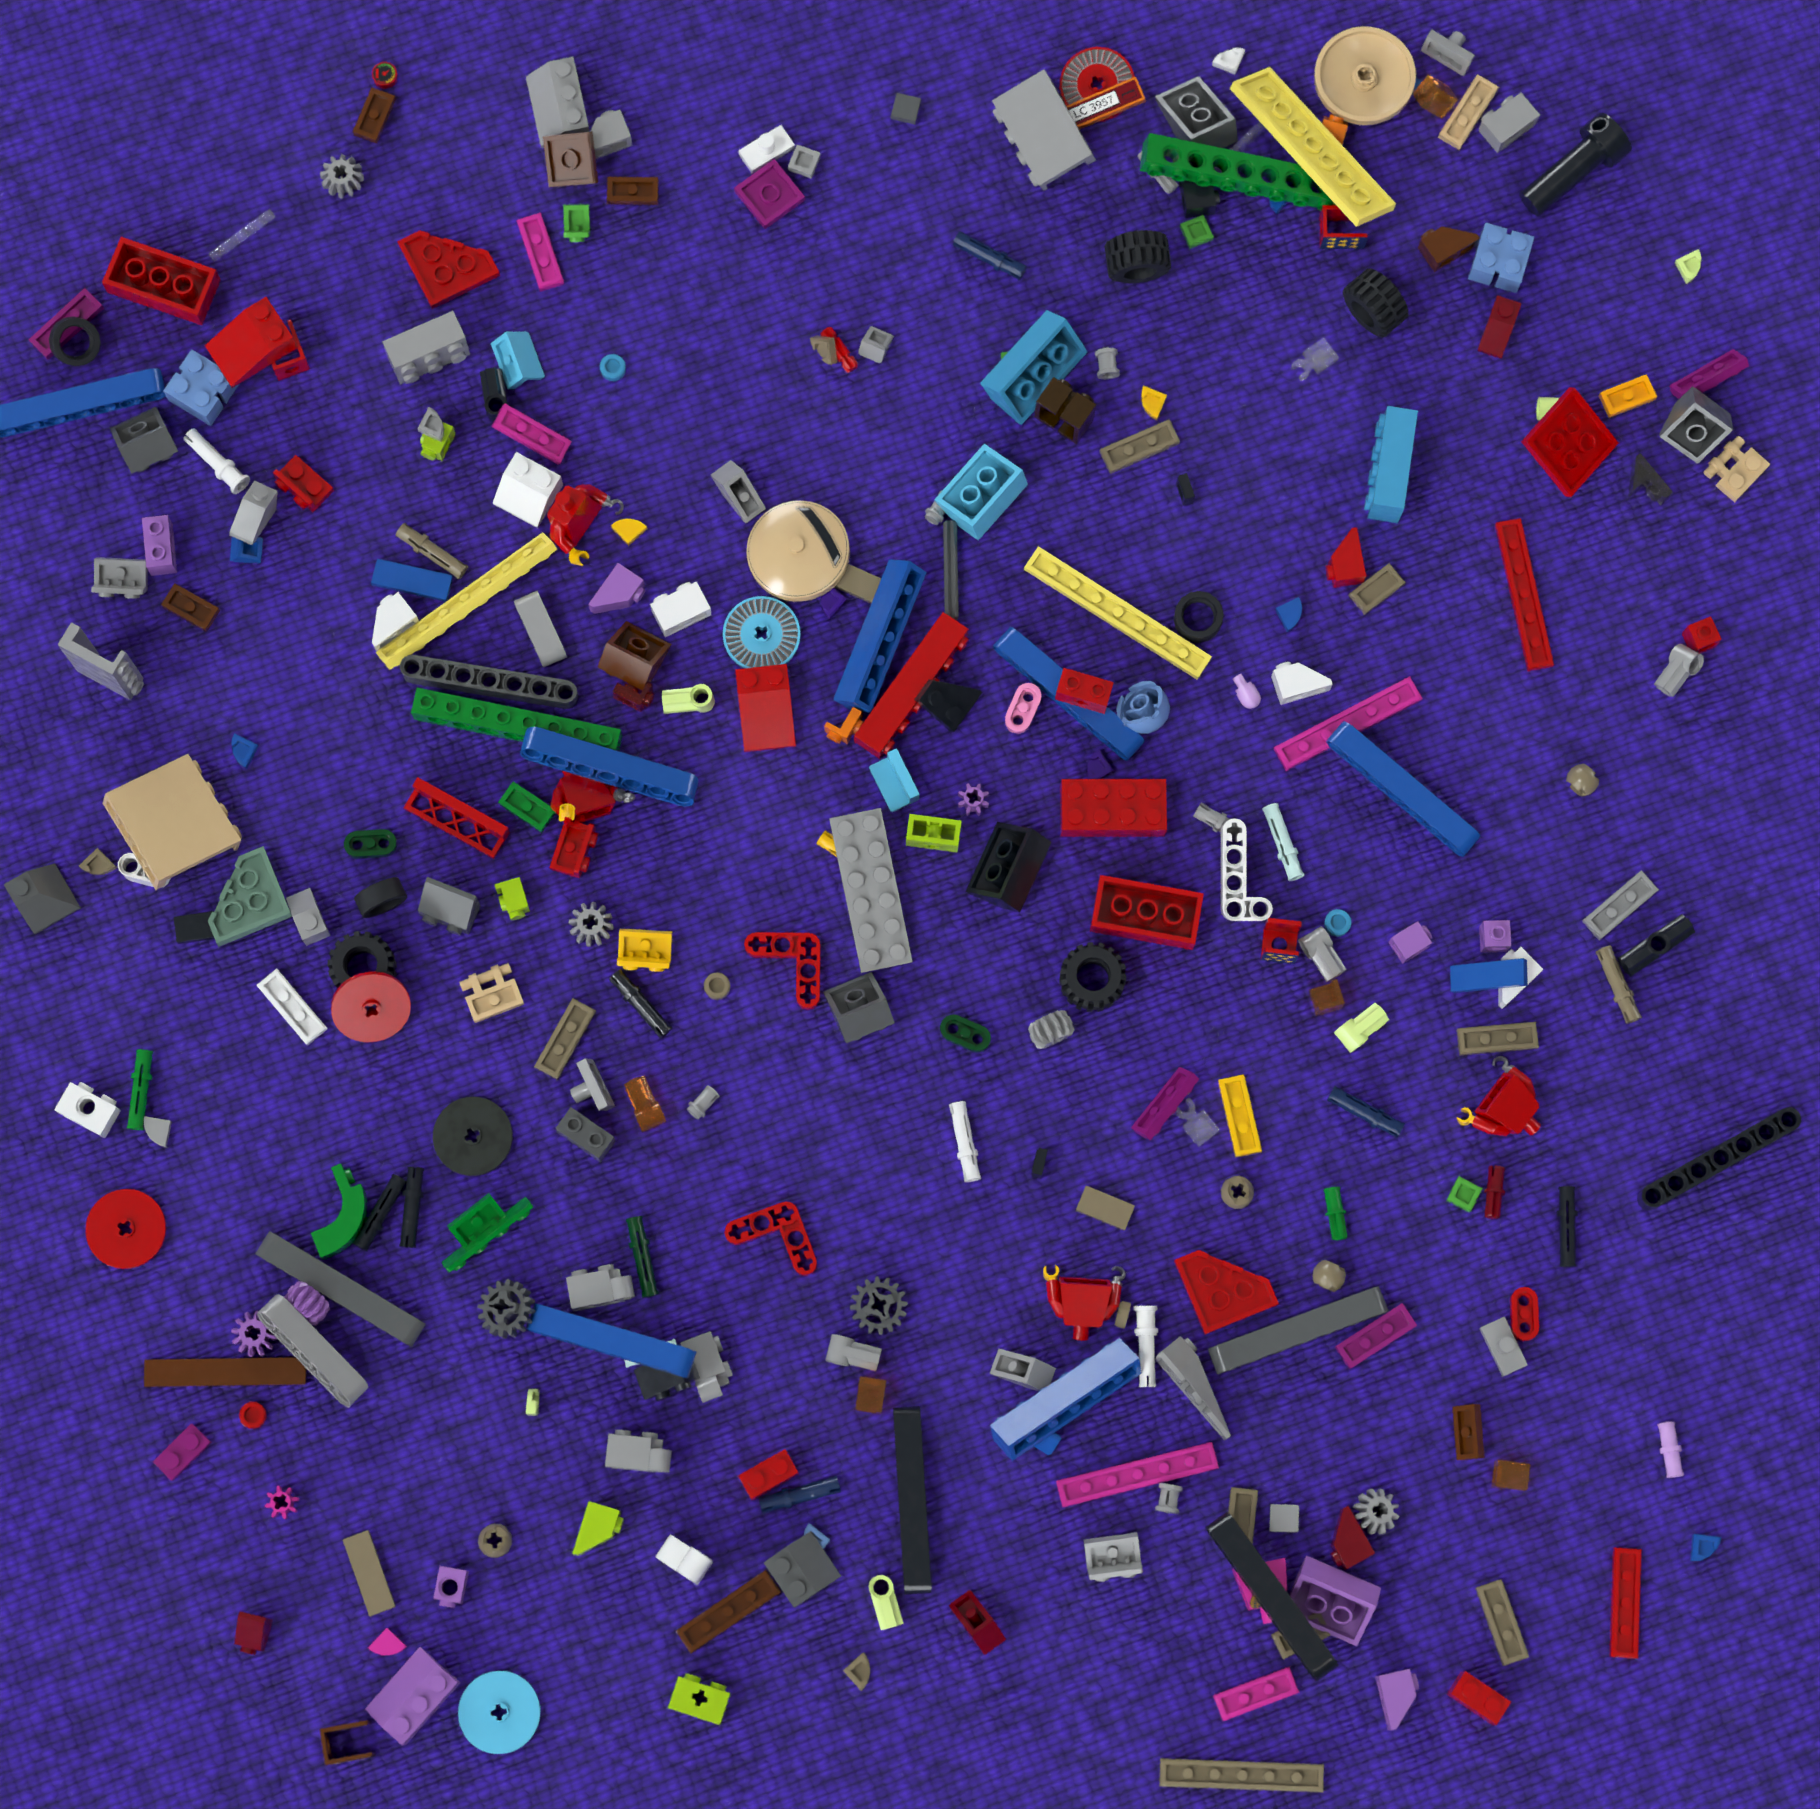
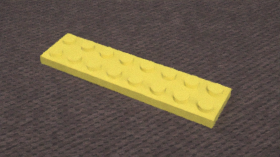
(1313, 146)

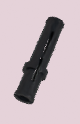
(639, 1002)
(1567, 1194)
(411, 1207)
(379, 1213)

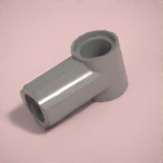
(1681, 664)
(1319, 947)
(847, 1352)

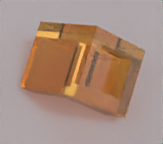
(1435, 96)
(1327, 998)
(870, 1395)
(1510, 1475)

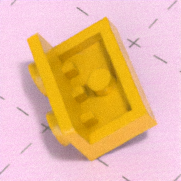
(644, 949)

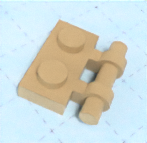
(1742, 474)
(494, 999)

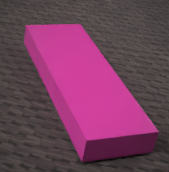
(540, 252)
(531, 433)
(1256, 1694)

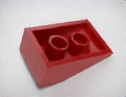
(251, 342)
(765, 707)

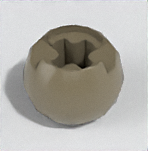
(1582, 780)
(1227, 1193)
(1329, 1275)
(502, 1547)

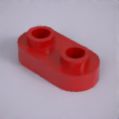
(1524, 1314)

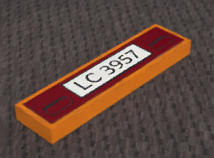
(1106, 103)

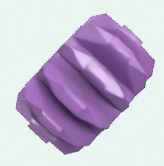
(308, 1302)
(248, 1342)

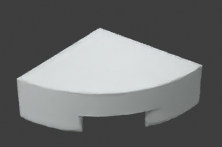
(1229, 60)

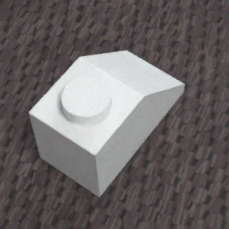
(391, 620)
(1298, 682)
(1505, 995)

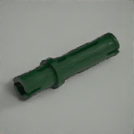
(635, 1225)

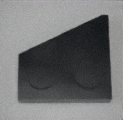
(947, 702)

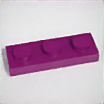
(81, 306)
(1711, 374)
(1165, 1103)
(1375, 1336)

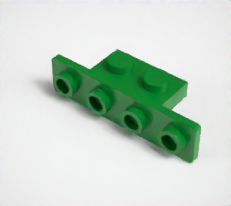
(480, 1225)

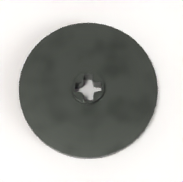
(453, 1127)

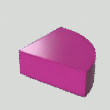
(387, 1644)

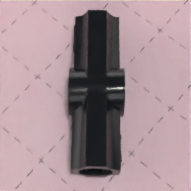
(1644, 954)

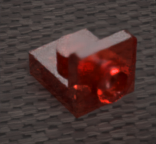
(629, 695)

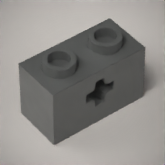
(585, 1134)

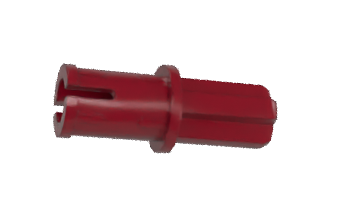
(1494, 1192)

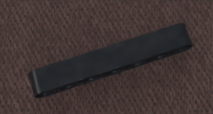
(1728, 1150)
(912, 1500)
(1272, 1596)

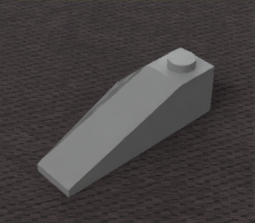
(1188, 1374)

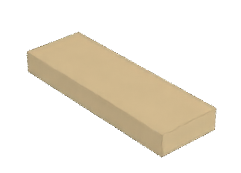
(1468, 112)

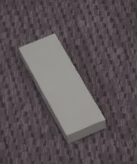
(1620, 905)

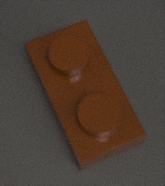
(374, 115)
(632, 190)
(190, 607)
(1468, 1432)

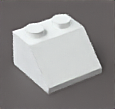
(527, 490)

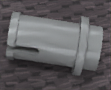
(934, 513)
(702, 1102)

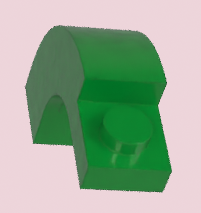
(345, 1229)

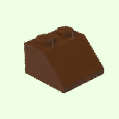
(633, 655)

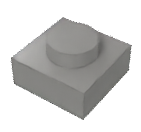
(804, 161)

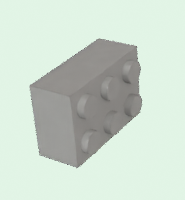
(426, 348)

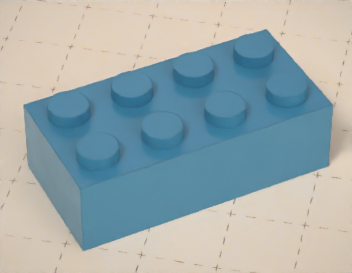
(1391, 465)

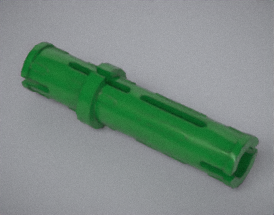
(144, 1059)

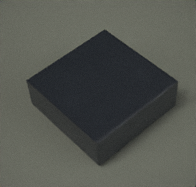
(1185, 489)
(1039, 1162)

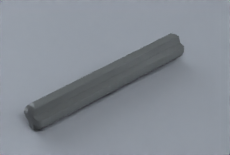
(950, 569)

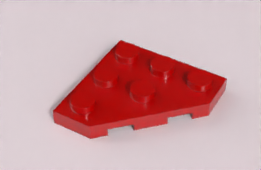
(446, 266)
(1222, 1290)

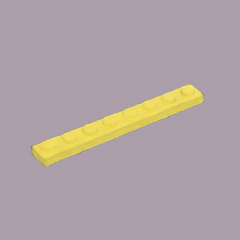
(466, 600)
(1117, 613)

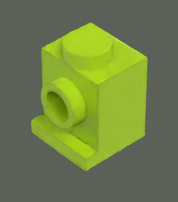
(435, 449)
(513, 898)

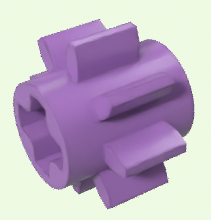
(970, 791)

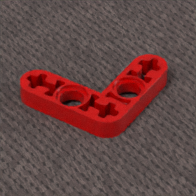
(794, 951)
(785, 1228)

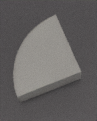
(432, 425)
(158, 1130)

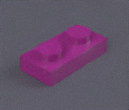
(182, 1452)

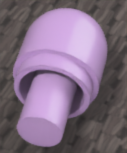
(1247, 692)

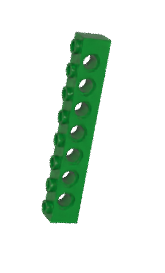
(1230, 162)
(504, 720)

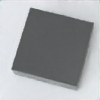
(905, 108)

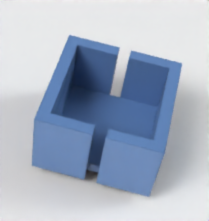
(1502, 255)
(197, 388)

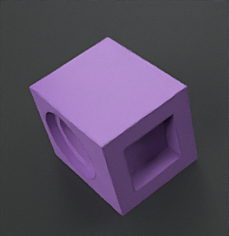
(1495, 936)
(1411, 941)
(444, 1575)

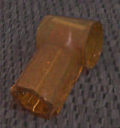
(646, 1108)

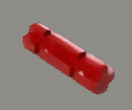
(843, 354)

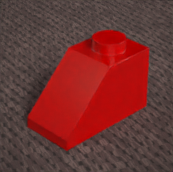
(1347, 562)

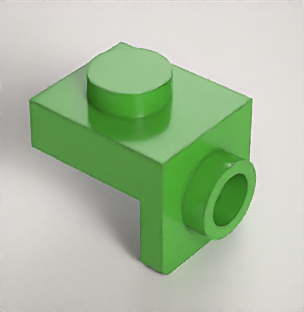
(576, 222)

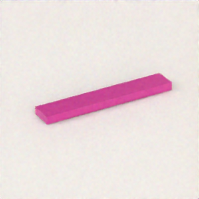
(1361, 716)
(1137, 1474)

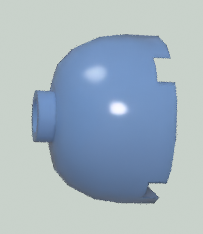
(1144, 707)

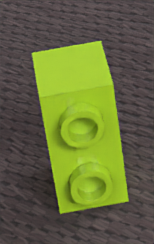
(933, 833)
(683, 1700)

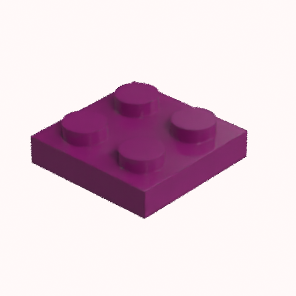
(769, 194)

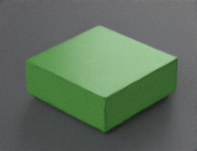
(1196, 231)
(1464, 1194)

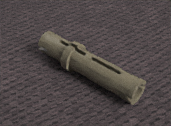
(423, 545)
(1620, 989)

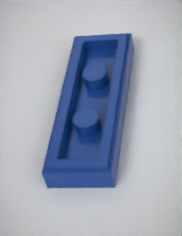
(412, 580)
(1488, 975)

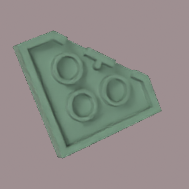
(248, 899)

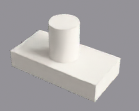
(766, 148)

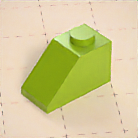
(597, 1527)

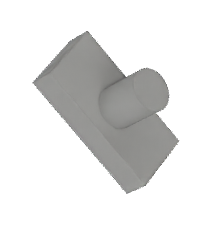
(1448, 51)
(593, 1086)
(1503, 1346)

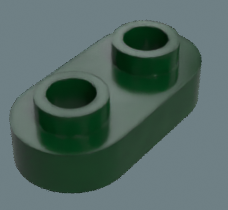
(371, 843)
(966, 1031)

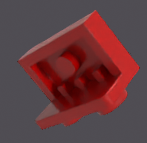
(572, 849)

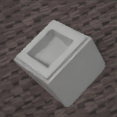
(875, 344)
(1284, 1518)

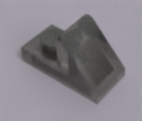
(1645, 476)

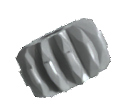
(341, 167)
(597, 930)
(1051, 1029)
(1383, 1504)

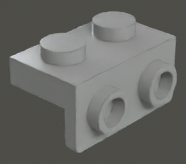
(120, 577)
(1113, 1557)

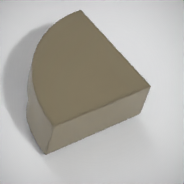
(825, 347)
(97, 864)
(859, 1671)

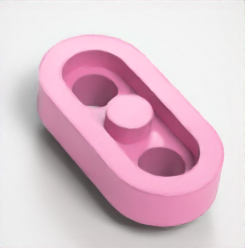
(1022, 708)

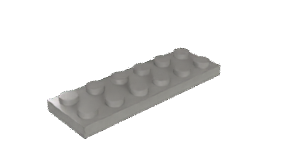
(870, 890)

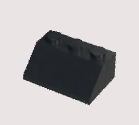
(1009, 866)

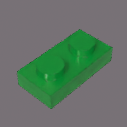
(527, 807)

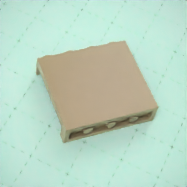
(171, 819)

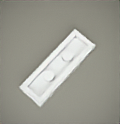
(292, 1007)

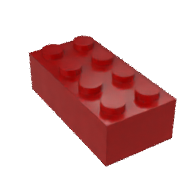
(161, 281)
(1113, 807)
(1146, 912)

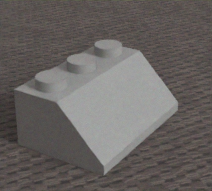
(557, 99)

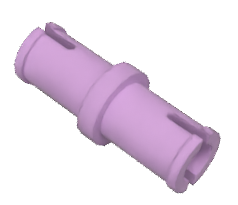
(1670, 1449)

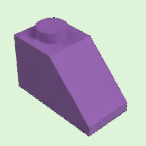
(618, 591)
(1396, 1695)

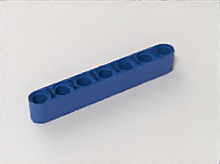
(81, 402)
(1046, 676)
(609, 766)
(1403, 789)
(612, 1340)

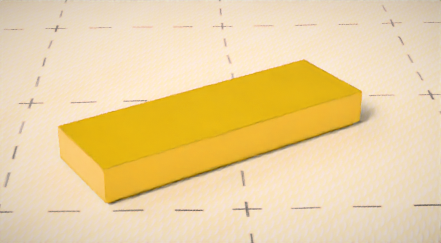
(1239, 1116)

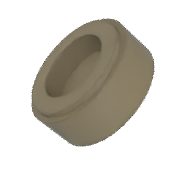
(717, 986)
(1122, 1314)

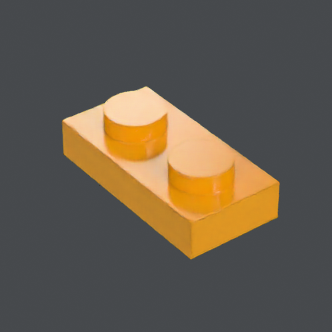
(1627, 396)

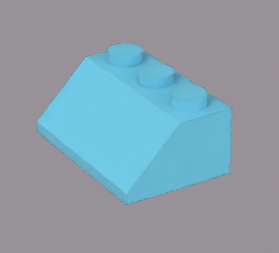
(981, 491)

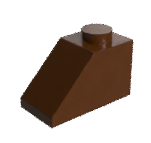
(1445, 246)

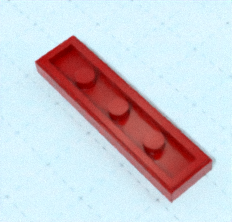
(1625, 1603)

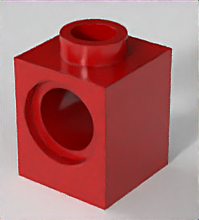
(1702, 635)

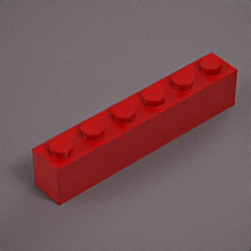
(898, 703)

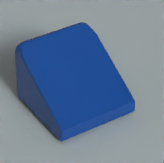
(245, 552)
(1049, 1444)

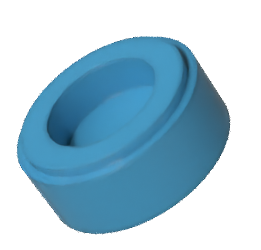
(612, 367)
(1337, 922)

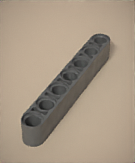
(480, 673)
(340, 1289)
(1298, 1330)

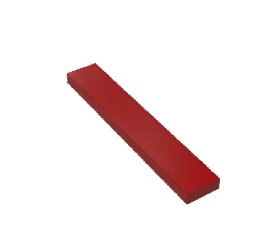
(1524, 594)

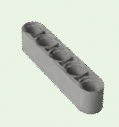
(312, 1350)

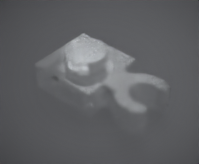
(1317, 357)
(1199, 1126)

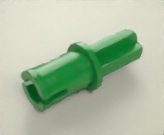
(1335, 1213)

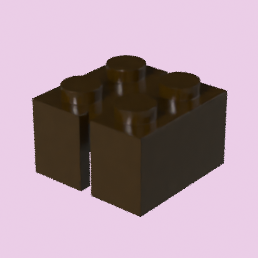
(1061, 402)

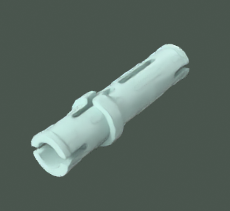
(1286, 851)

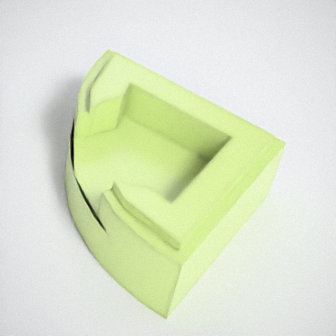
(1689, 265)
(532, 1404)

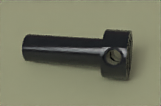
(1601, 144)

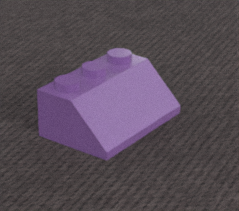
(1339, 1596)
(412, 1696)

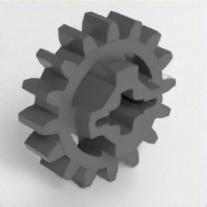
(867, 1311)
(510, 1318)

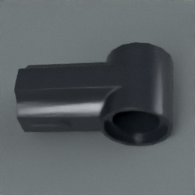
(493, 390)

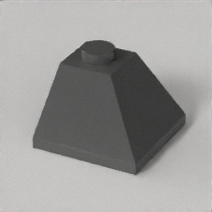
(42, 897)

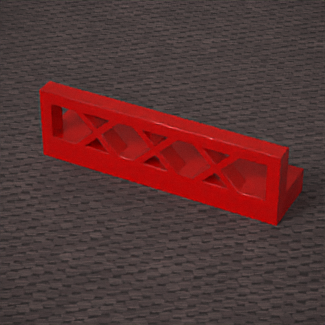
(461, 809)

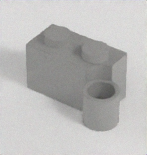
(598, 1288)
(711, 1369)
(637, 1453)

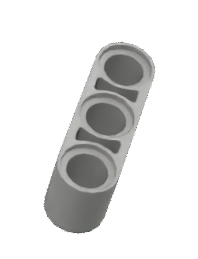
(540, 629)

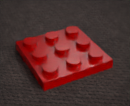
(1570, 442)

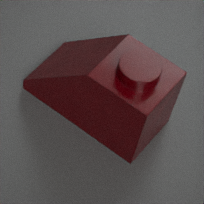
(1499, 326)
(1349, 1541)
(977, 1622)
(252, 1632)

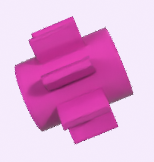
(289, 1499)

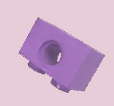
(159, 545)

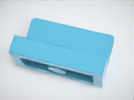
(517, 358)
(894, 781)

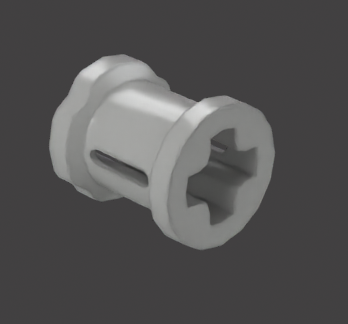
(1107, 363)
(1171, 1505)

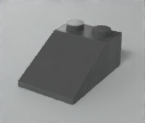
(1198, 114)

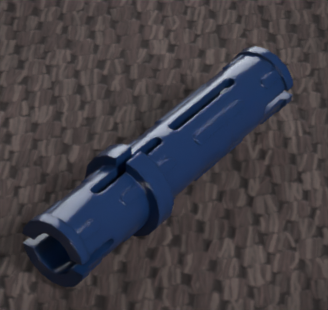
(998, 260)
(1370, 1114)
(800, 1494)

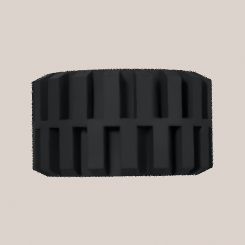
(1137, 256)
(1375, 302)
(356, 945)
(1092, 955)

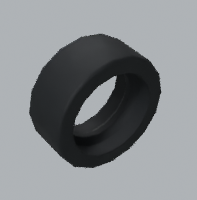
(94, 337)
(1201, 597)
(380, 897)

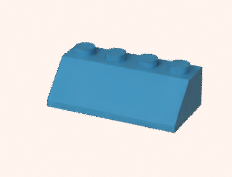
(1025, 371)

